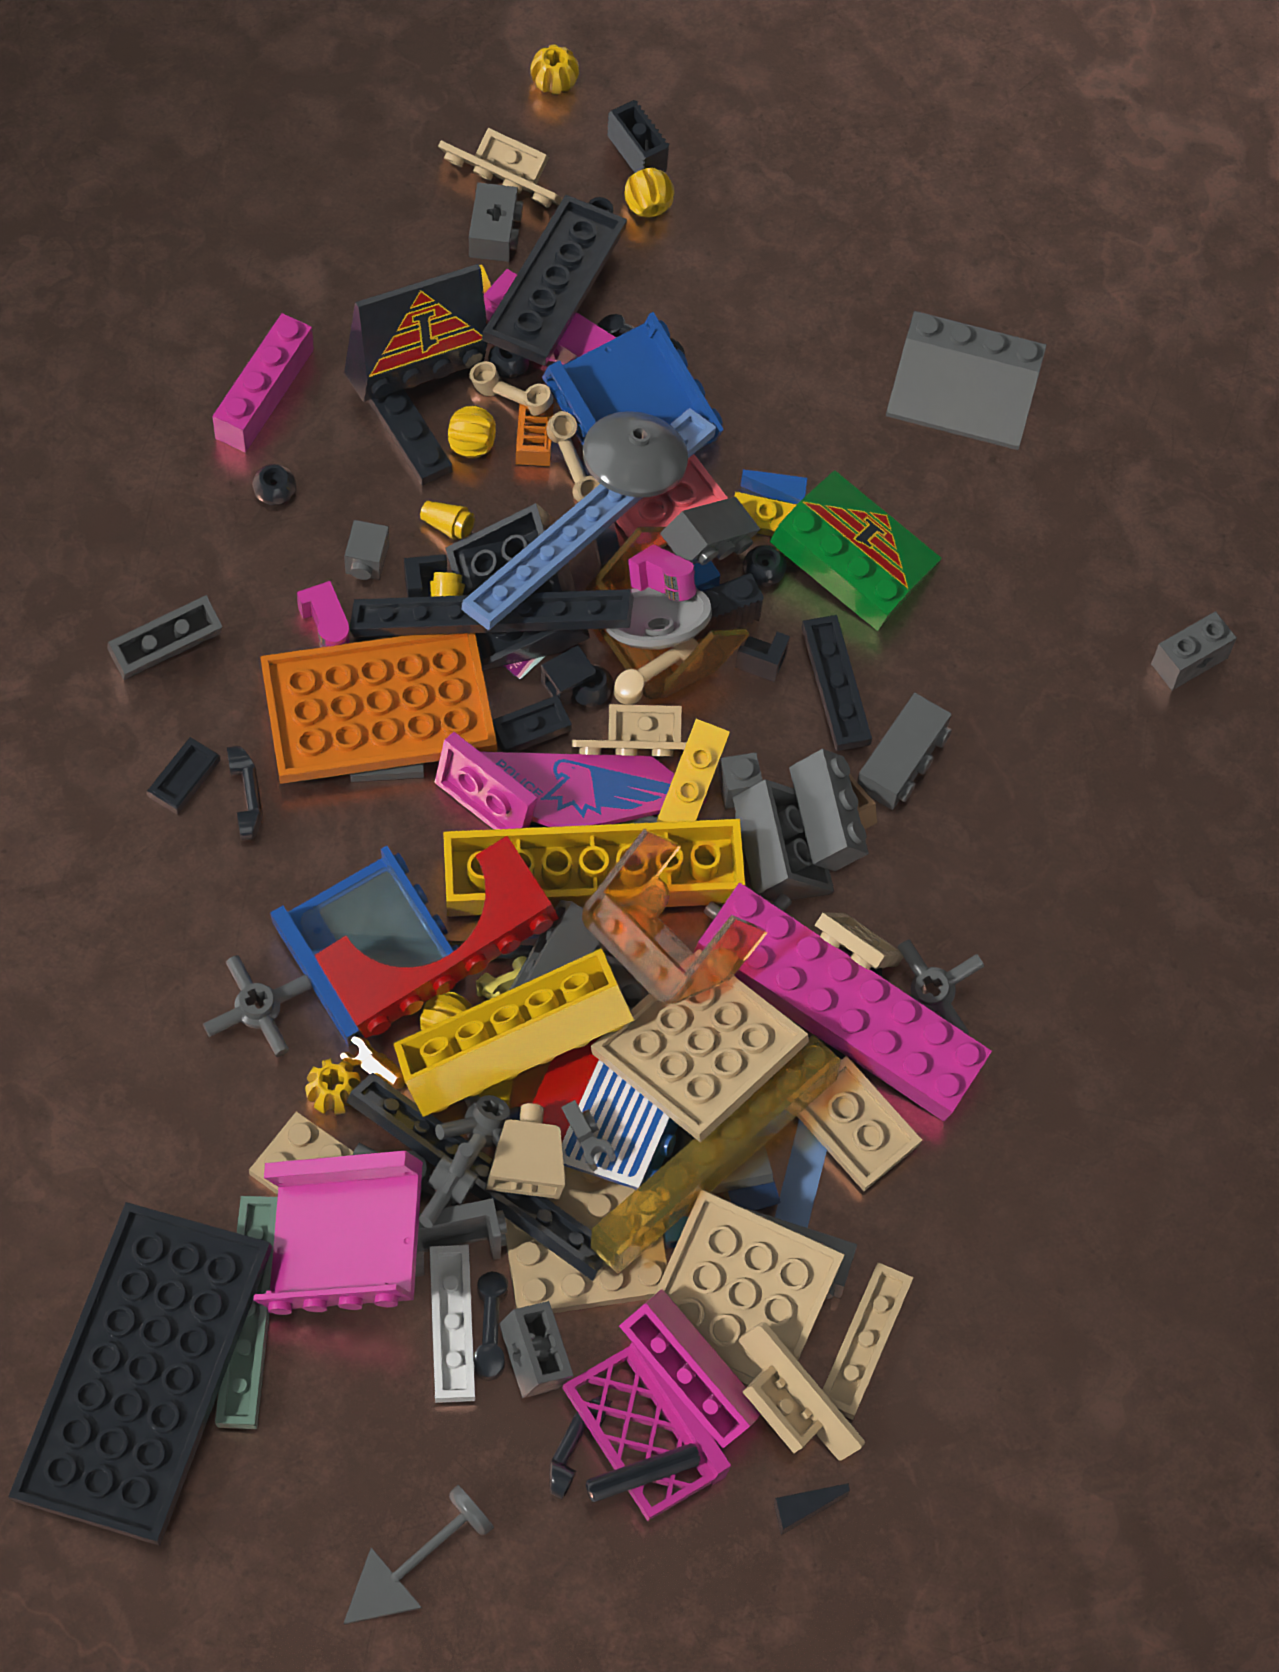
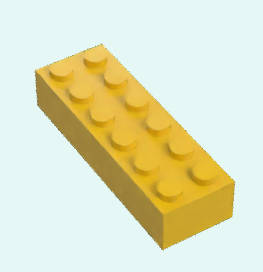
(512, 1033)

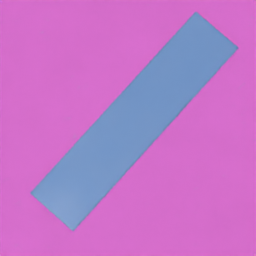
(801, 1178)

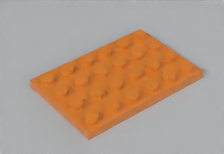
(375, 704)

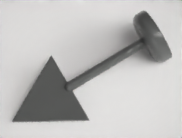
(380, 1589)

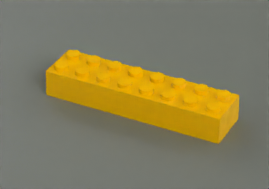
(577, 859)

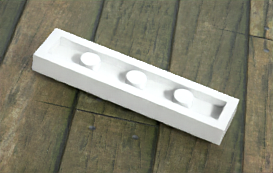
(452, 1323)

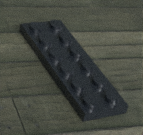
(554, 280)

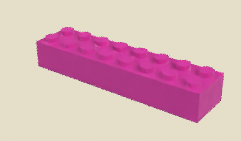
(853, 1007)

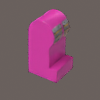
(663, 573)
(327, 613)

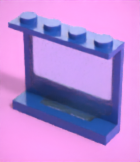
(378, 915)

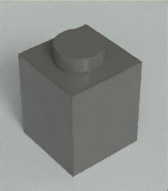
(366, 550)
(737, 775)

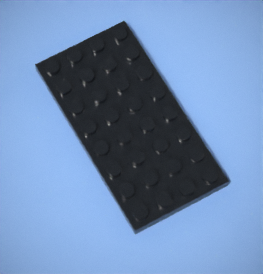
(141, 1373)

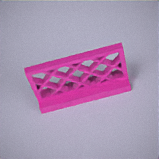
(677, 1418)

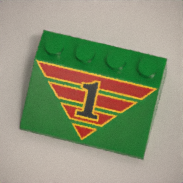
(854, 549)

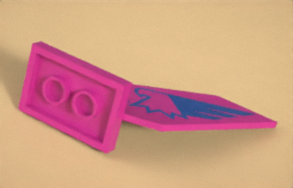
(551, 788)

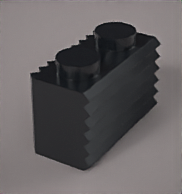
(637, 138)
(733, 604)

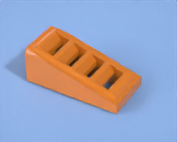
(533, 454)

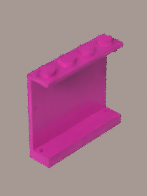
(344, 1232)

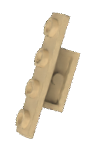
(507, 160)
(641, 728)
(792, 1398)

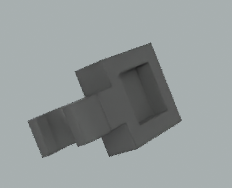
(583, 1128)

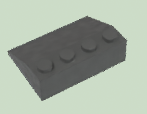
(966, 380)

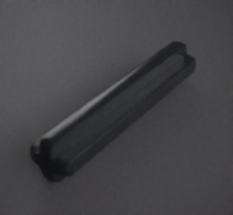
(642, 1472)

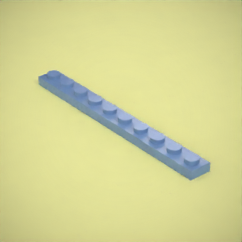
(565, 538)

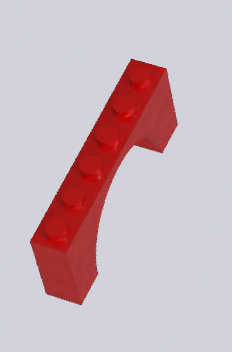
(383, 993)

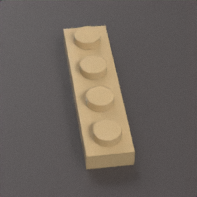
(866, 1338)

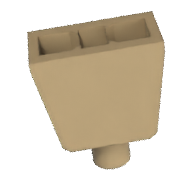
(528, 1156)

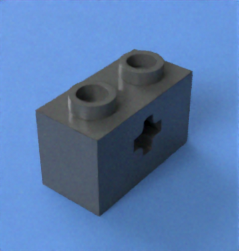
(493, 222)
(1193, 650)
(535, 1349)

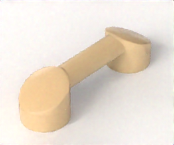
(488, 382)
(560, 430)
(630, 683)

